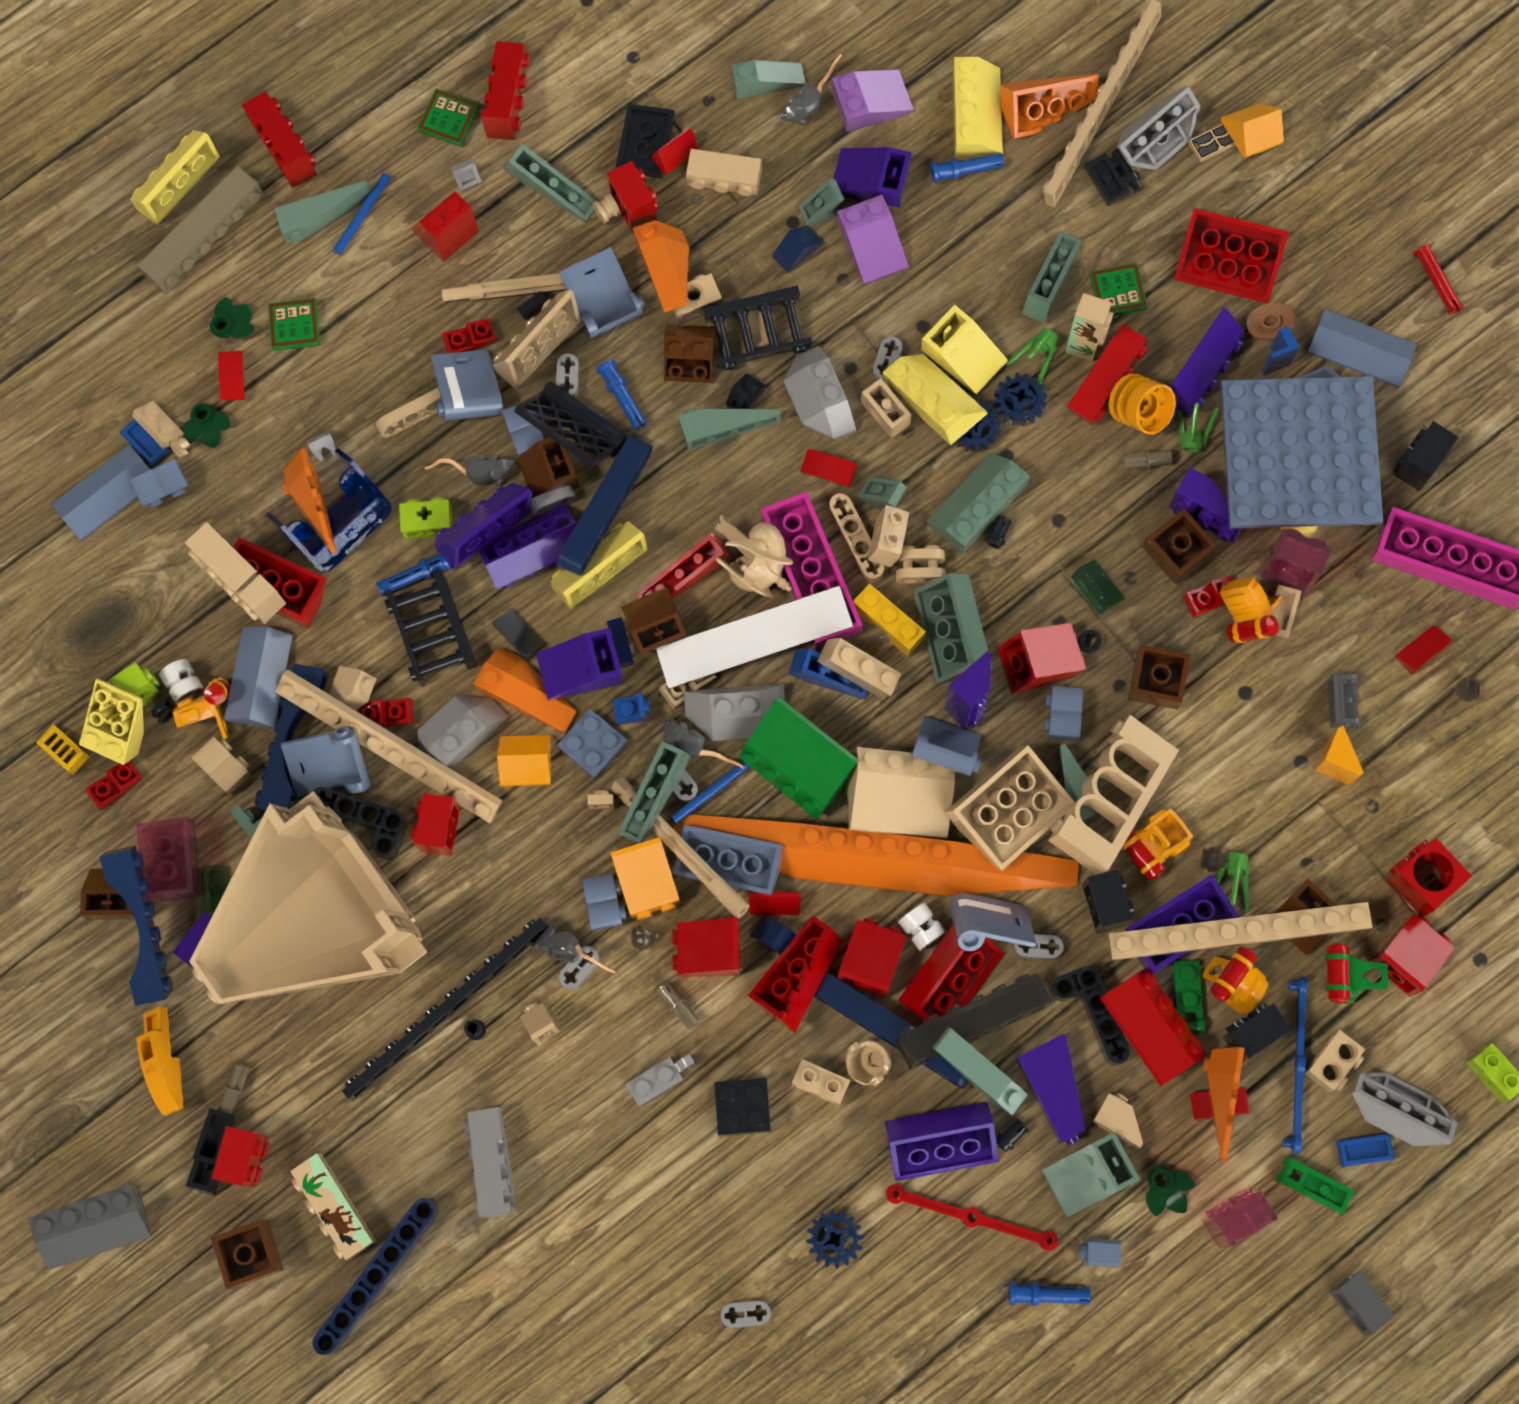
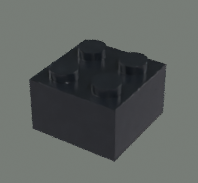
(1425, 455)
(1108, 901)
(1258, 1032)
(742, 1107)

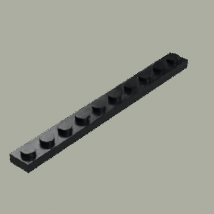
(438, 1014)

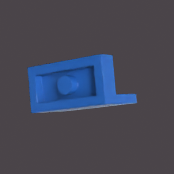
(1283, 351)

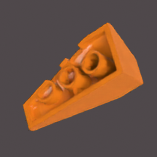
(1038, 102)
(666, 261)
(307, 495)
(519, 686)
(1223, 1084)

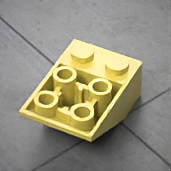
(963, 350)
(113, 723)

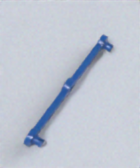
(1299, 1065)

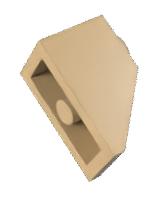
(352, 687)
(539, 1023)
(1118, 1117)

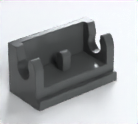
(1343, 701)
(1362, 1304)

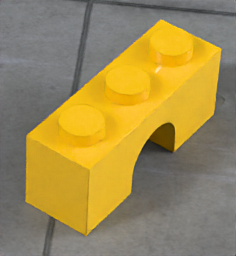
(900, 628)

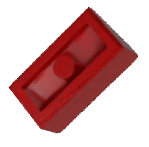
(675, 151)
(1423, 649)
(776, 904)

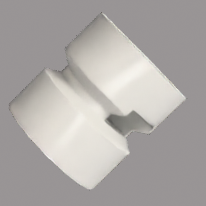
(180, 679)
(918, 918)

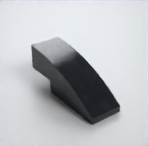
(207, 1151)

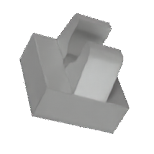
(465, 174)
(320, 441)

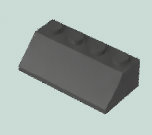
(90, 1226)

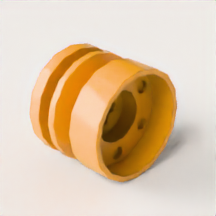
(1142, 403)

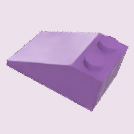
(870, 97)
(872, 239)

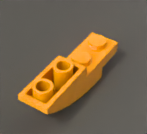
(158, 1067)

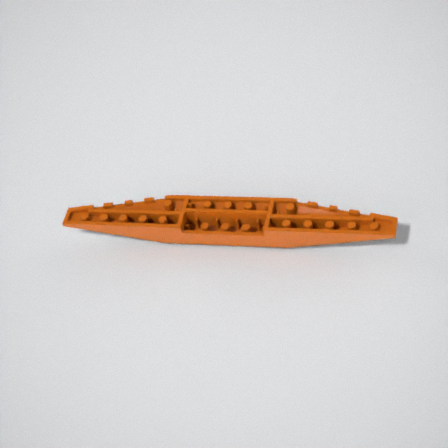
(892, 859)

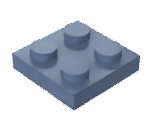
(592, 743)

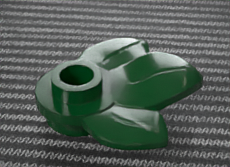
(234, 317)
(205, 429)
(1169, 1194)

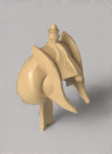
(762, 559)

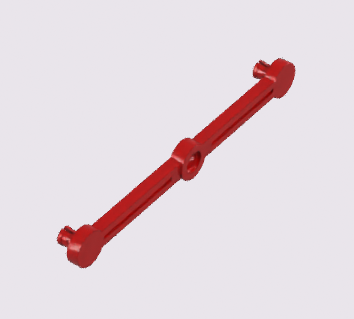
(1047, 1240)

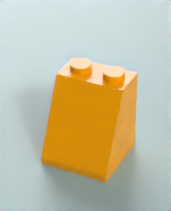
(646, 879)

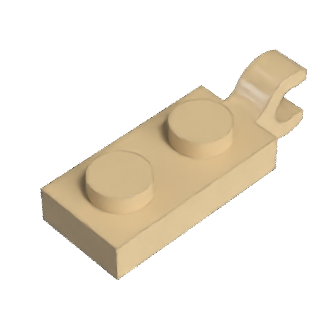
(161, 428)

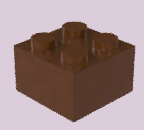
(1179, 546)
(1159, 677)
(247, 1254)

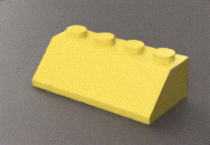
(976, 107)
(175, 176)
(933, 396)
(611, 557)

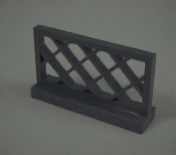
(573, 414)

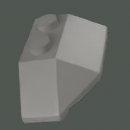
(1160, 130)
(819, 395)
(730, 711)
(459, 728)
(1403, 1110)

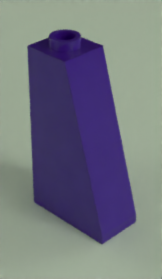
(1054, 1086)

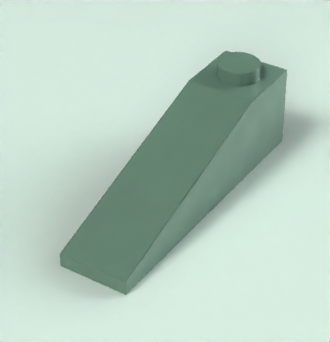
(549, 183)
(311, 214)
(1051, 277)
(713, 425)
(654, 791)
(980, 1071)

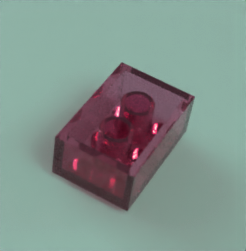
(1296, 561)
(169, 859)
(1238, 1219)

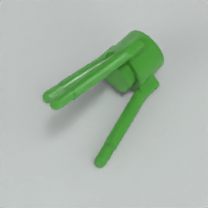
(1042, 343)
(1192, 439)
(1237, 868)

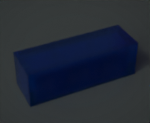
(621, 642)

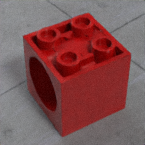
(1451, 874)

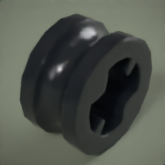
(1082, 639)
(163, 711)

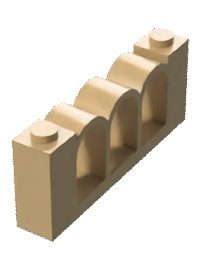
(1071, 832)

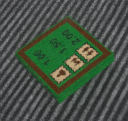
(448, 117)
(1120, 286)
(294, 324)

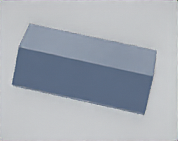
(1362, 348)
(101, 493)
(256, 674)
(737, 859)

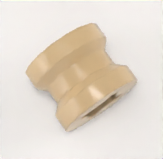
(606, 208)

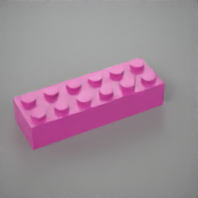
(1449, 557)
(813, 561)

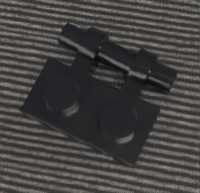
(1108, 181)

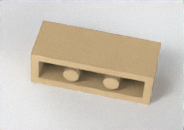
(724, 172)
(859, 667)

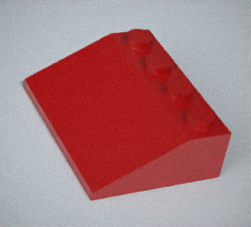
(1231, 255)

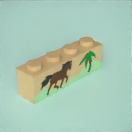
(1089, 327)
(333, 1207)

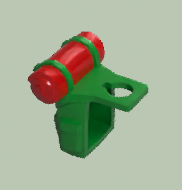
(1346, 975)

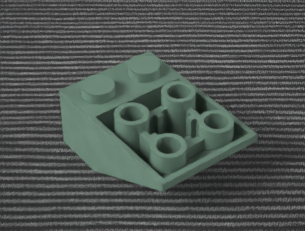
(1090, 1174)

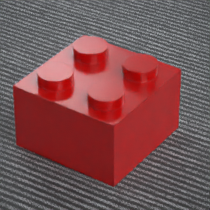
(632, 195)
(436, 824)
(240, 1157)

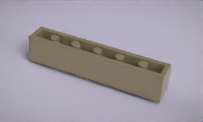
(200, 229)

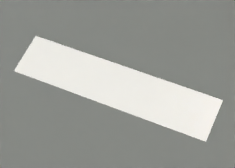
(754, 637)

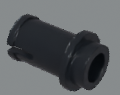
(531, 305)
(998, 534)
(481, 1029)
(1011, 1135)

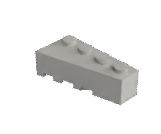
(490, 1163)

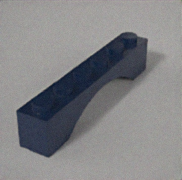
(276, 779)
(124, 874)

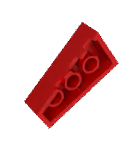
(505, 91)
(280, 139)
(1113, 364)
(797, 974)

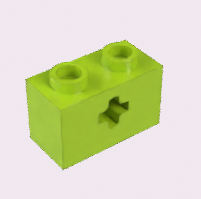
(415, 511)
(138, 682)
(1495, 1072)

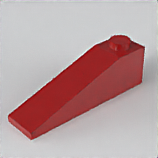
(690, 567)

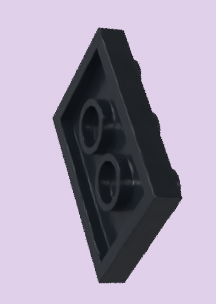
(643, 134)

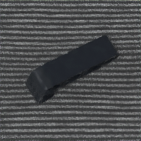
(379, 823)
(1095, 1017)

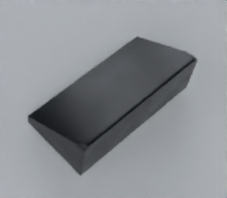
(518, 635)

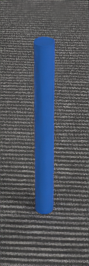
(361, 214)
(709, 793)

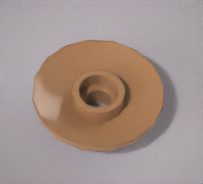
(1268, 319)

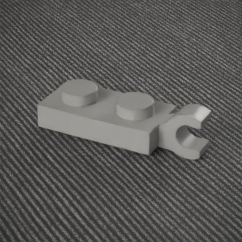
(658, 1079)

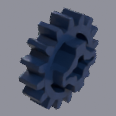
(1030, 401)
(987, 423)
(840, 1250)

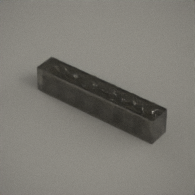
(975, 1019)

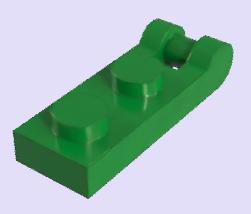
(1188, 993)
(1315, 1186)

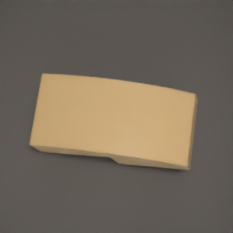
(675, 695)

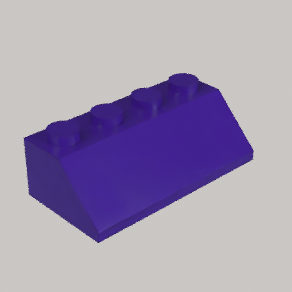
(1206, 362)
(483, 524)
(528, 547)
(969, 693)
(1197, 904)
(941, 1141)

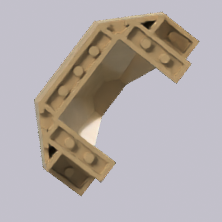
(304, 912)

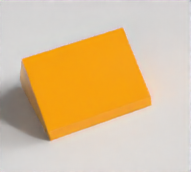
(1255, 128)
(1339, 758)
(524, 760)

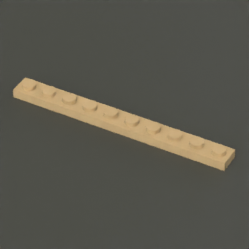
(1105, 97)
(389, 746)
(1239, 931)

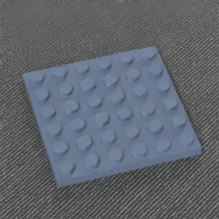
(1301, 452)

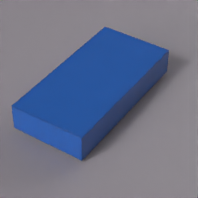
(144, 443)
(1365, 1150)

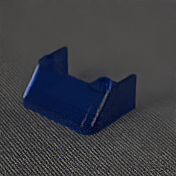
(350, 519)

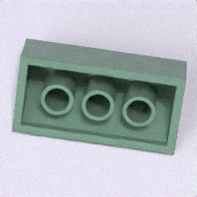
(978, 501)
(951, 625)

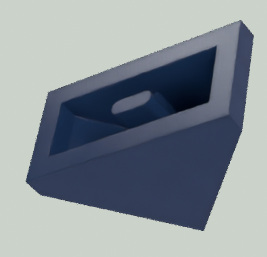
(796, 247)
(773, 934)

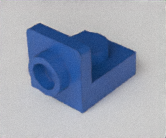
(631, 709)

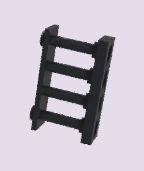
(741, 309)
(454, 633)

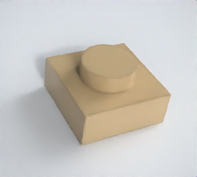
(601, 800)

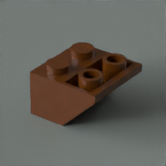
(689, 353)
(547, 467)
(654, 620)
(1306, 897)
(101, 900)

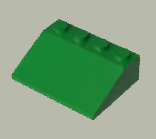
(798, 758)

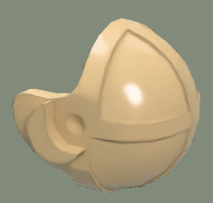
(868, 1062)

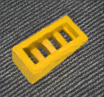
(75, 762)

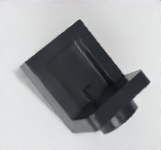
(745, 392)

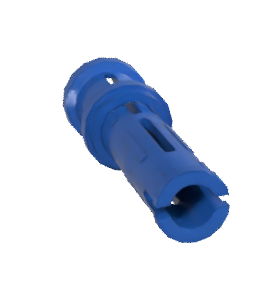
(955, 168)
(617, 385)
(425, 568)
(1037, 1294)

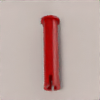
(1438, 279)

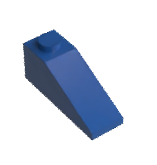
(805, 667)

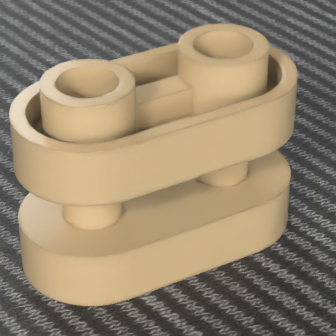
(910, 557)

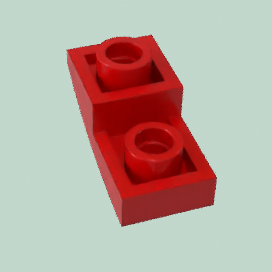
(472, 337)
(231, 375)
(829, 468)
(1206, 598)
(389, 713)
(113, 785)
(1202, 1107)

